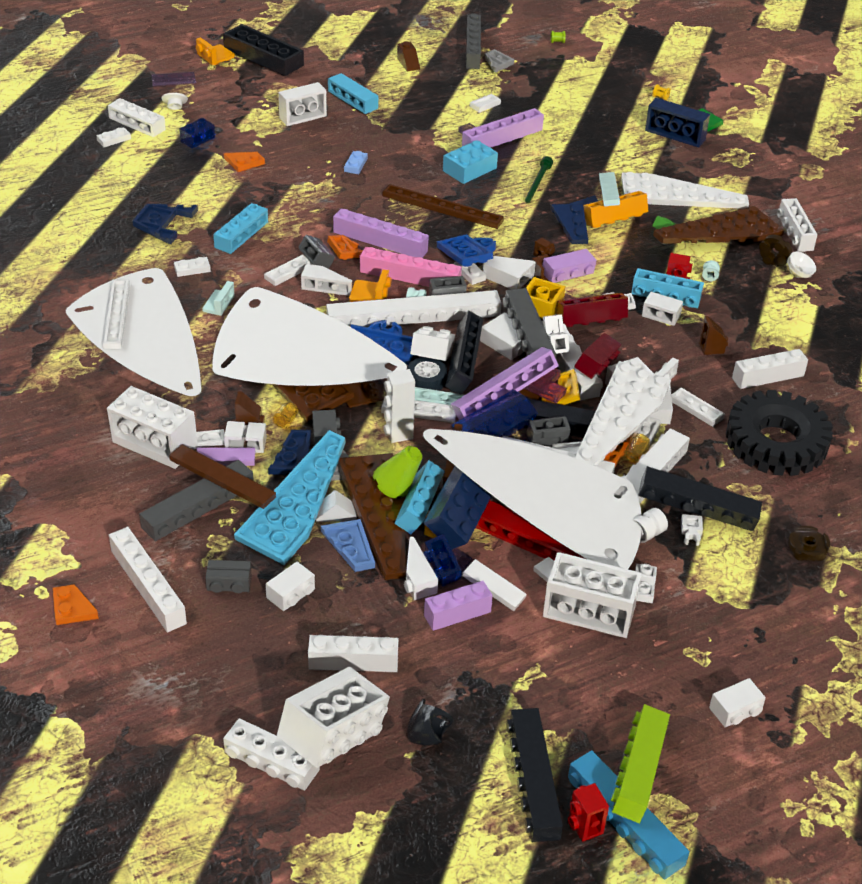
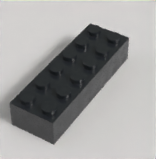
(263, 49)

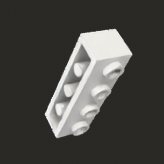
(136, 117)
(797, 225)
(769, 368)
(399, 405)
(359, 653)
(268, 754)

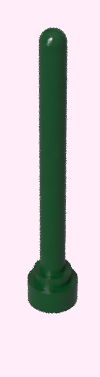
(546, 163)

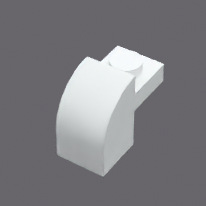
(554, 328)

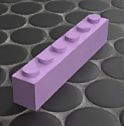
(505, 129)
(380, 233)
(514, 377)

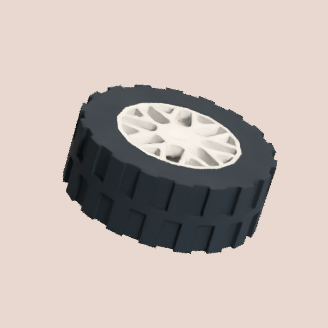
(428, 373)

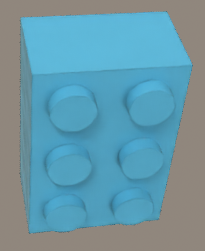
(470, 161)

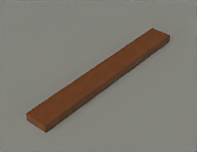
(443, 206)

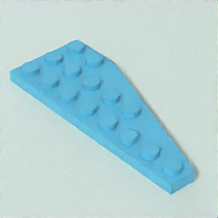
(290, 517)

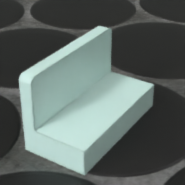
(220, 299)

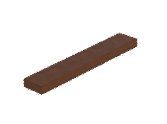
(223, 476)

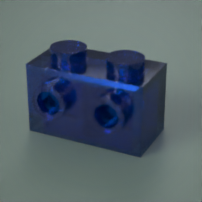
(197, 133)
(442, 559)

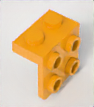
(213, 54)
(369, 290)

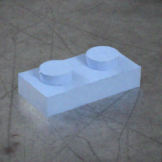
(355, 162)

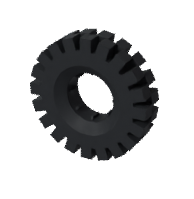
(758, 412)

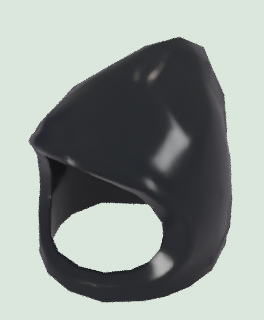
(425, 726)

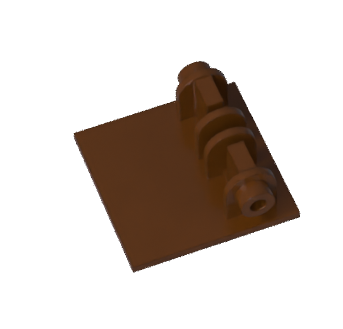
(364, 393)

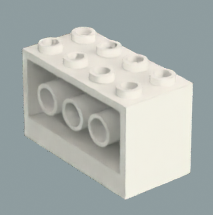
(151, 425)
(591, 594)
(332, 716)

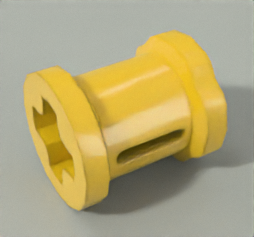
(661, 92)

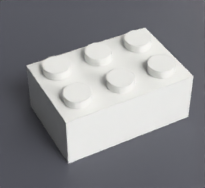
(302, 104)

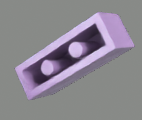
(569, 265)
(458, 605)

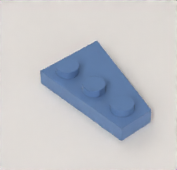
(350, 543)

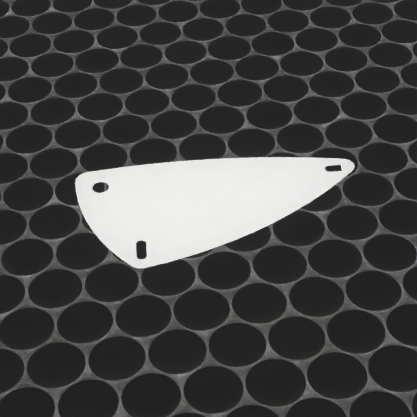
(155, 331)
(295, 345)
(552, 492)

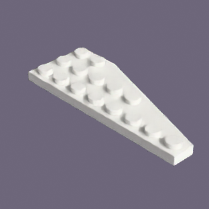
(676, 192)
(626, 404)

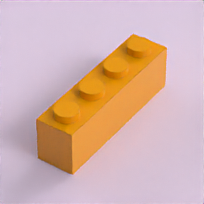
(630, 205)

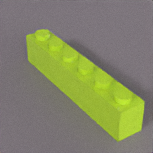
(640, 763)

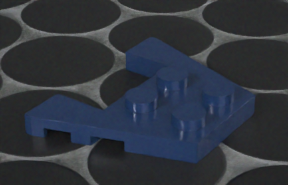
(156, 217)

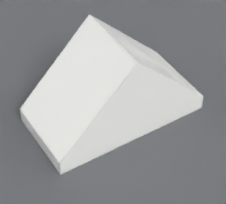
(336, 508)

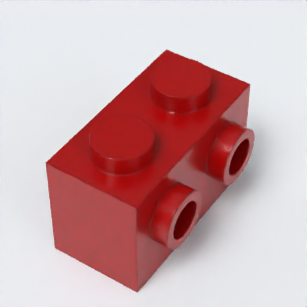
(679, 265)
(588, 812)

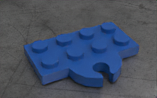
(468, 250)
(390, 338)

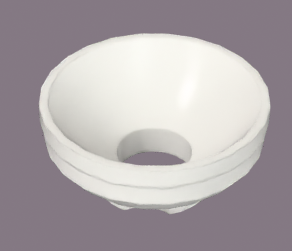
(801, 265)

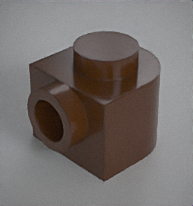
(543, 247)

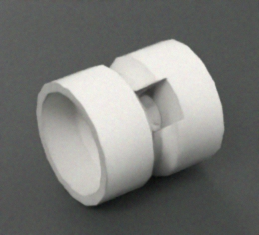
(652, 523)

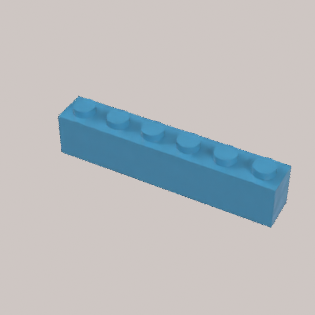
(650, 837)

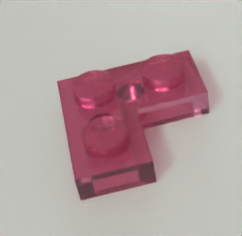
(547, 387)

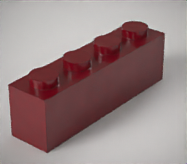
(593, 309)
(598, 356)

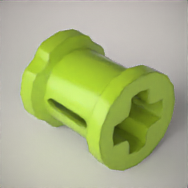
(558, 36)

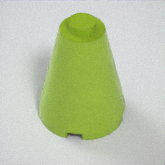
(398, 472)

